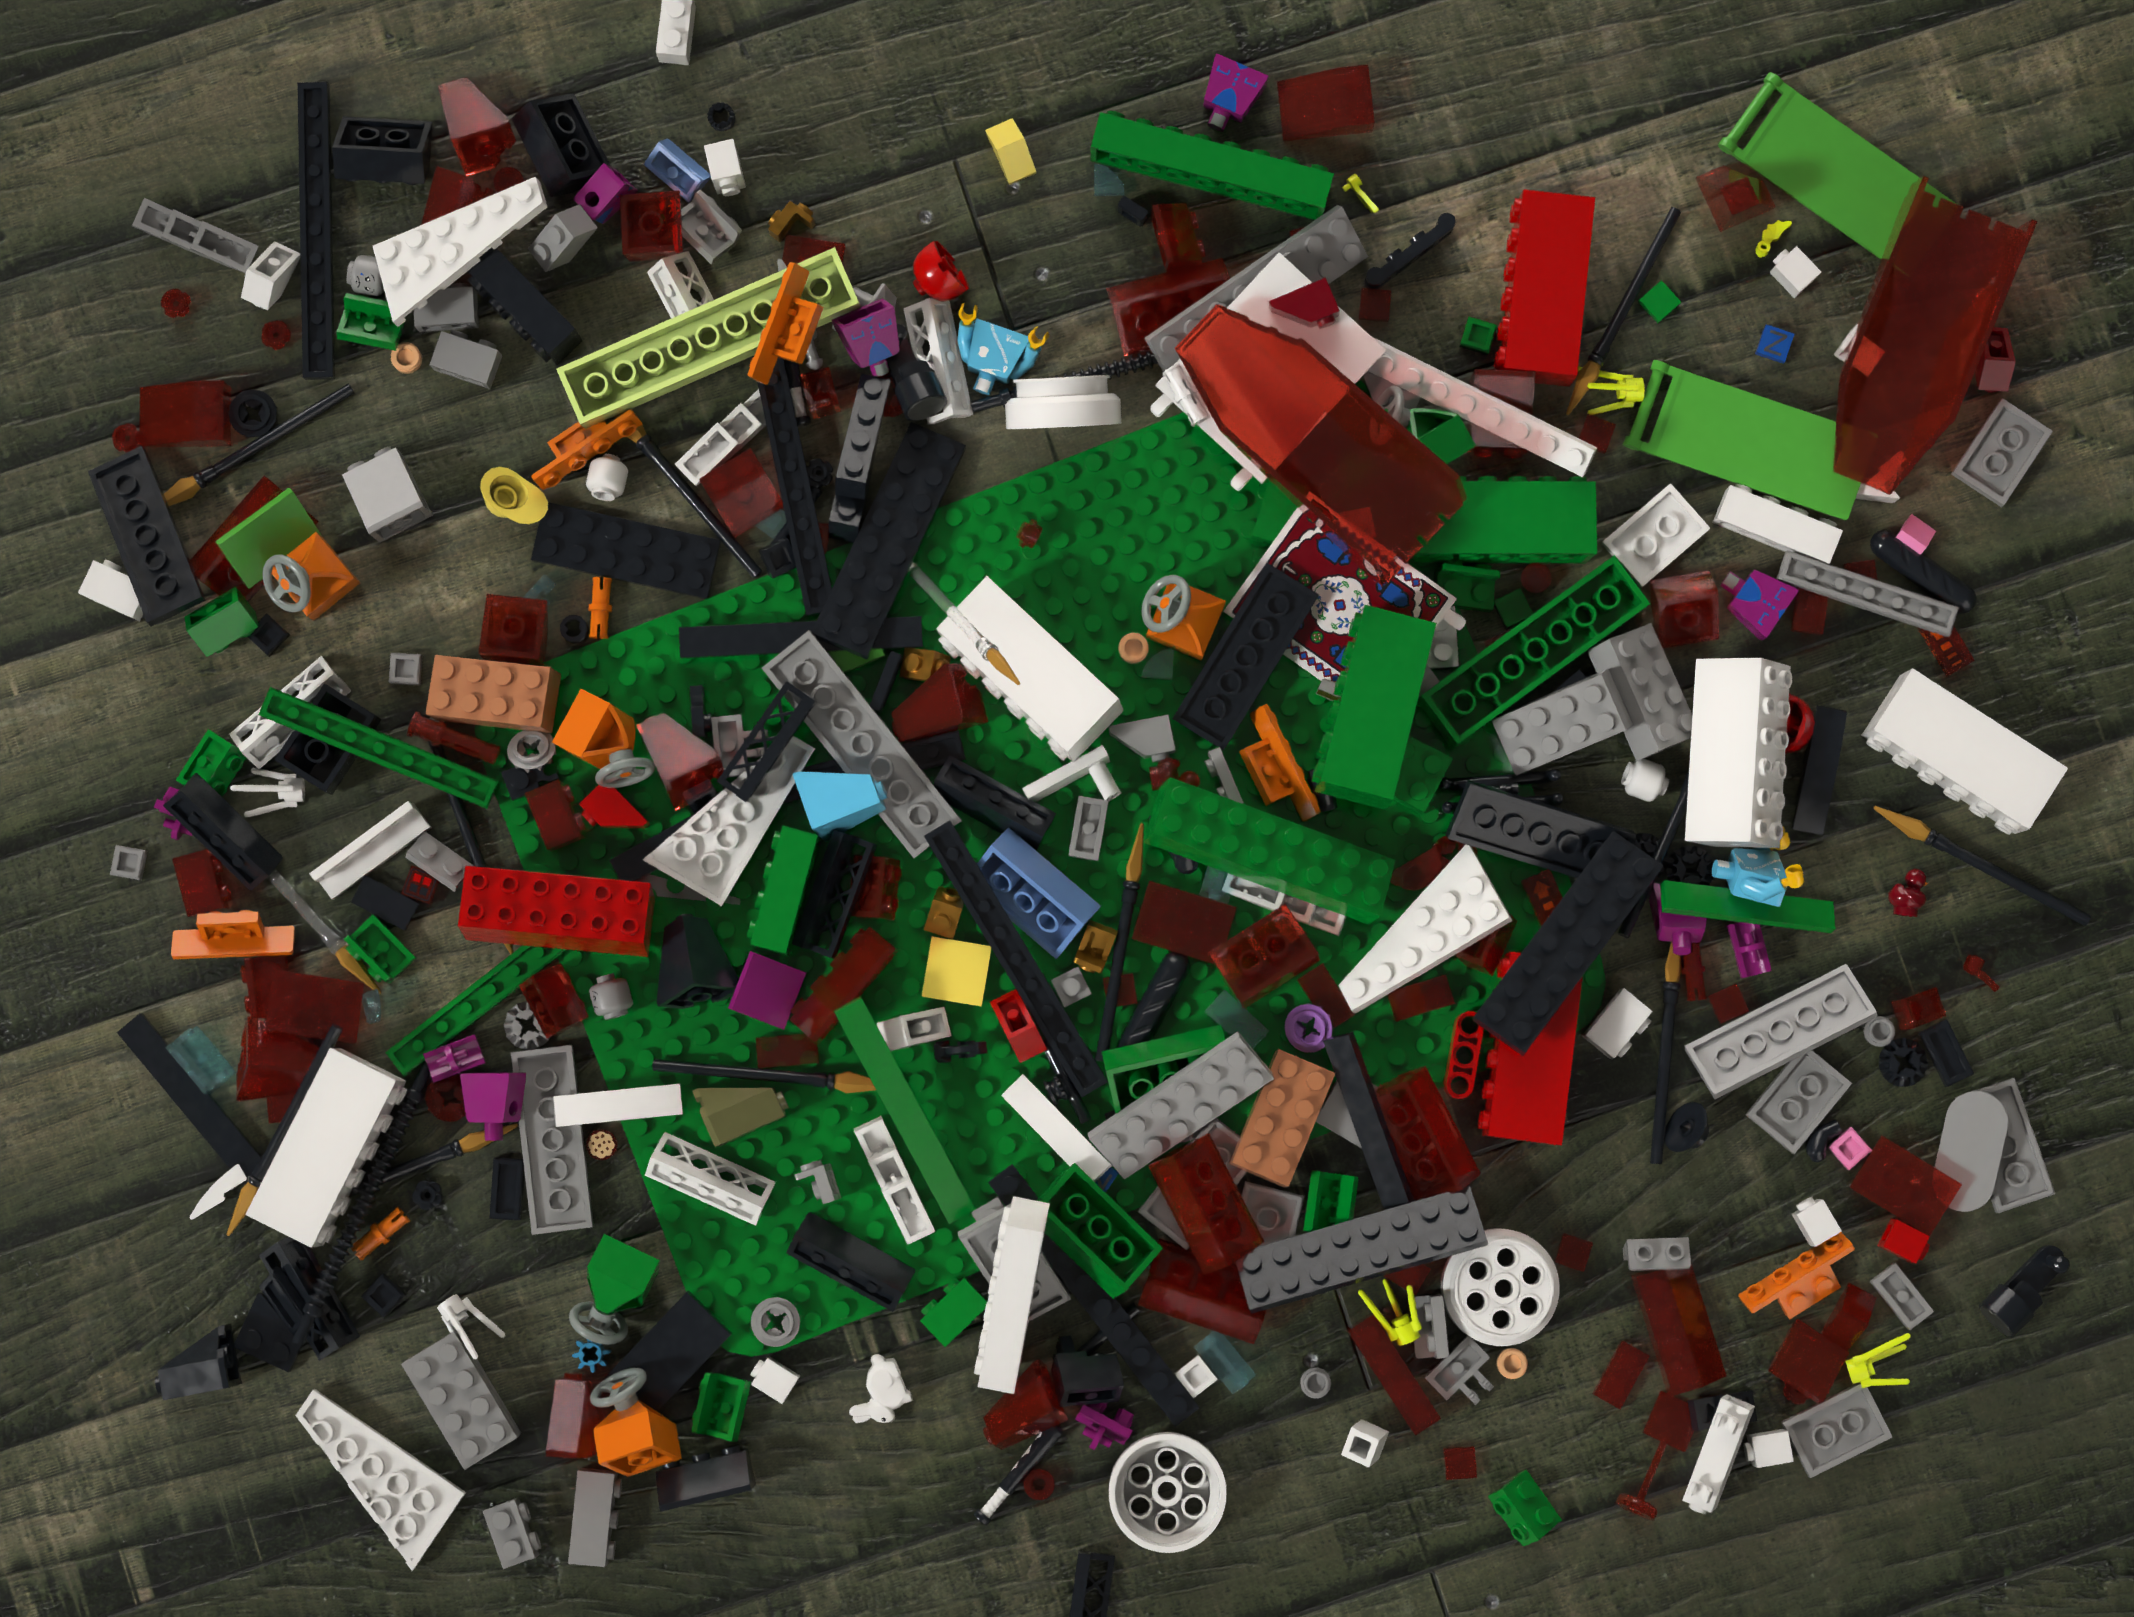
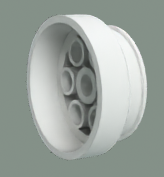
(1062, 403)
(1478, 1323)
(1188, 1528)

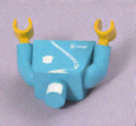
(995, 351)
(1759, 873)

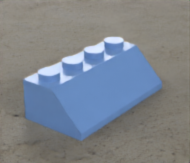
(1036, 893)

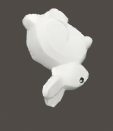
(886, 1392)

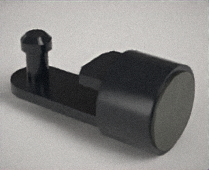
(915, 384)
(2013, 1304)

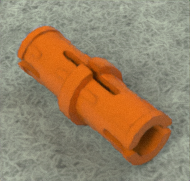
(600, 607)
(380, 1233)

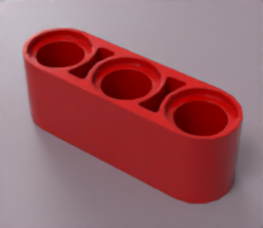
(1454, 1067)

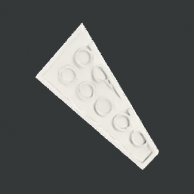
(446, 248)
(724, 834)
(1441, 922)
(391, 1484)

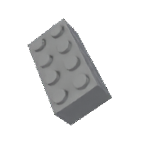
(1647, 690)
(1562, 722)
(461, 1399)

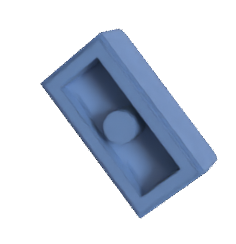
(677, 169)

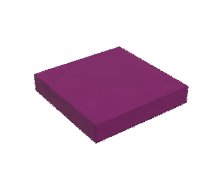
(767, 990)

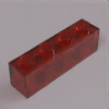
(1393, 1374)

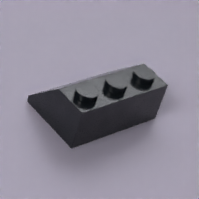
(560, 142)
(382, 150)
(317, 760)
(704, 1478)

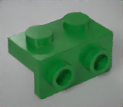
(368, 323)
(379, 949)
(1330, 1200)
(720, 1406)
(1524, 1509)

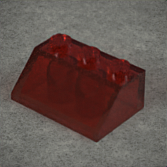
(1264, 956)

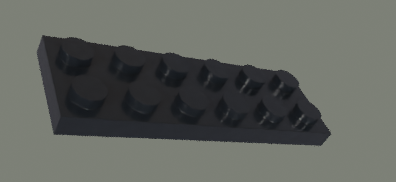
(146, 536)
(626, 550)
(1245, 656)
(1529, 829)

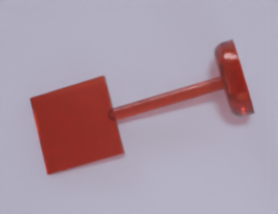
(1671, 1426)

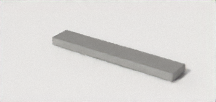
(1867, 593)

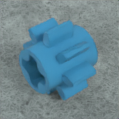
(583, 1353)

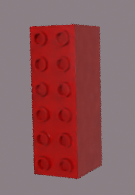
(1545, 285)
(556, 911)
(1531, 1091)

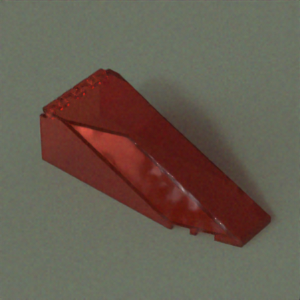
(1921, 335)
(1321, 440)

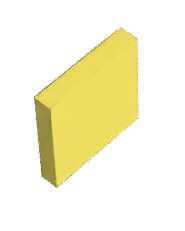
(956, 971)

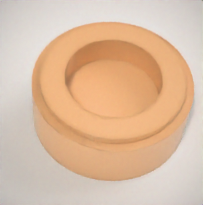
(406, 358)
(1133, 648)
(1512, 1363)

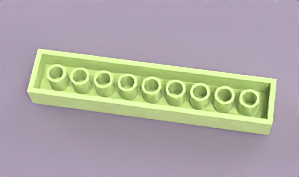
(694, 343)

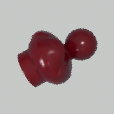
(1908, 900)

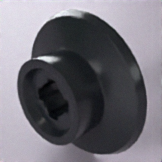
(1687, 1128)

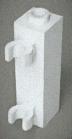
(1718, 1454)

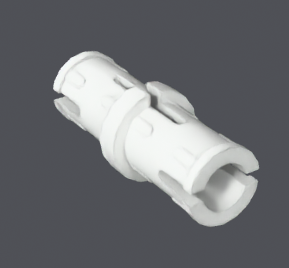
(1185, 394)

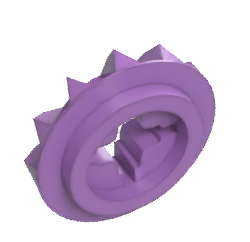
(1296, 1031)

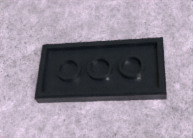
(674, 1349)

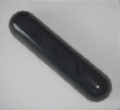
(1923, 571)
(1156, 1000)

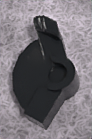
(966, 1049)

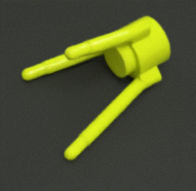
(1626, 388)
(1403, 1329)
(1861, 1366)

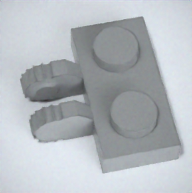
(729, 737)
(1454, 1371)

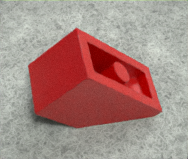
(611, 810)
(1018, 1025)

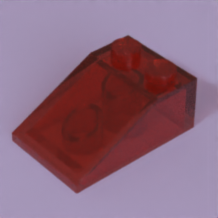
(1326, 103)
(186, 414)

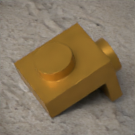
(783, 220)
(921, 663)
(945, 912)
(1095, 947)

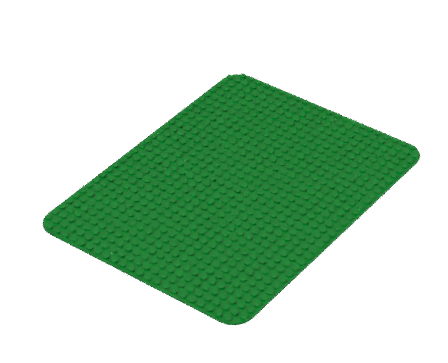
(1109, 531)

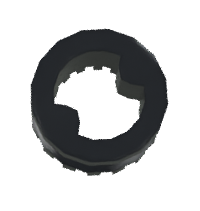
(719, 107)
(583, 627)
(1055, 1090)

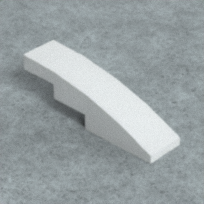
(723, 440)
(1271, 900)
(617, 1105)
(1055, 1128)
(894, 1180)

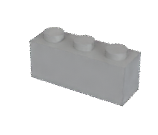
(594, 1517)

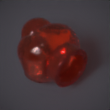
(1169, 768)

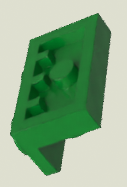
(1470, 585)
(214, 761)

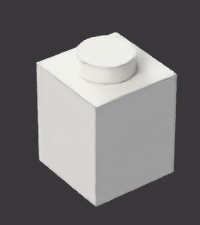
(1794, 271)
(1815, 1221)
(774, 1379)
(1365, 1443)
(1768, 1448)

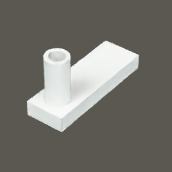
(1092, 762)

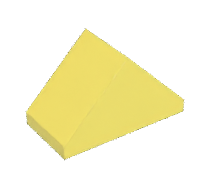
(1011, 151)

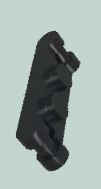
(1420, 245)

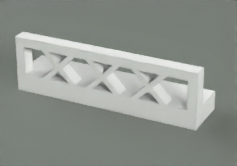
(675, 287)
(943, 354)
(270, 736)
(371, 850)
(707, 1183)

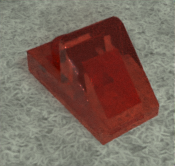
(1420, 998)

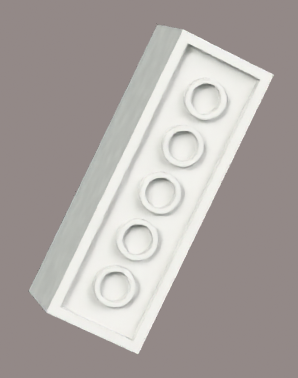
(1054, 690)
(1738, 752)
(1964, 752)
(327, 1148)

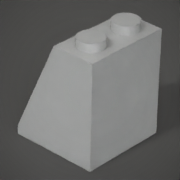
(386, 494)

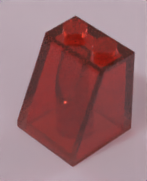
(1511, 387)

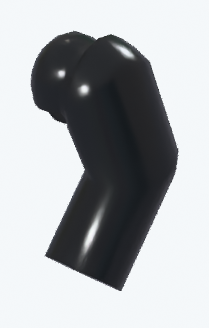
(1818, 1140)

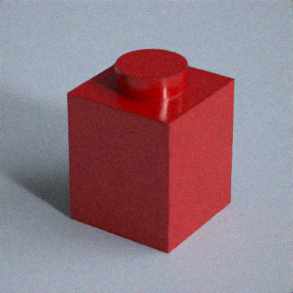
(1904, 1241)

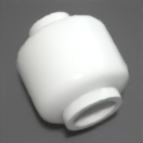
(607, 477)
(1645, 780)

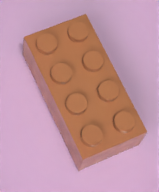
(493, 693)
(1282, 1119)

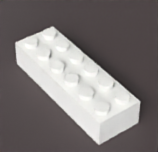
(1011, 1294)

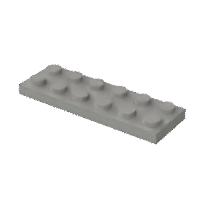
(1780, 1031)
(1181, 1105)
(552, 1154)

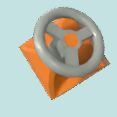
(310, 575)
(1183, 616)
(604, 739)
(633, 1434)

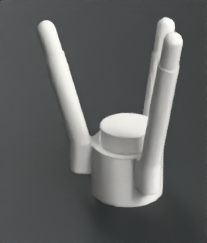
(290, 790)
(454, 1312)

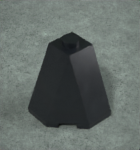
(693, 965)
(202, 1367)

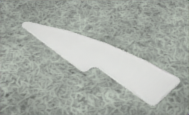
(216, 1192)

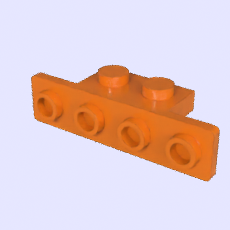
(788, 326)
(579, 445)
(1275, 767)
(232, 936)
(1801, 1280)

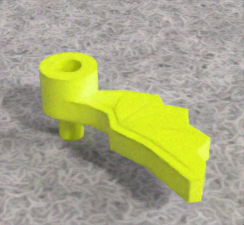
(1354, 182)
(1770, 235)

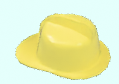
(513, 496)

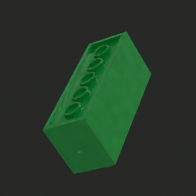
(1518, 523)
(1373, 707)

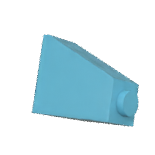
(839, 800)

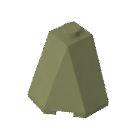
(738, 1111)

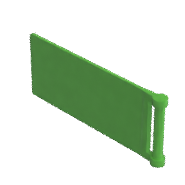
(1824, 165)
(1744, 440)

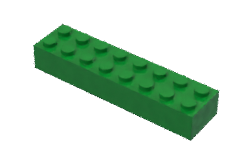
(1210, 165)
(1533, 651)
(1269, 851)

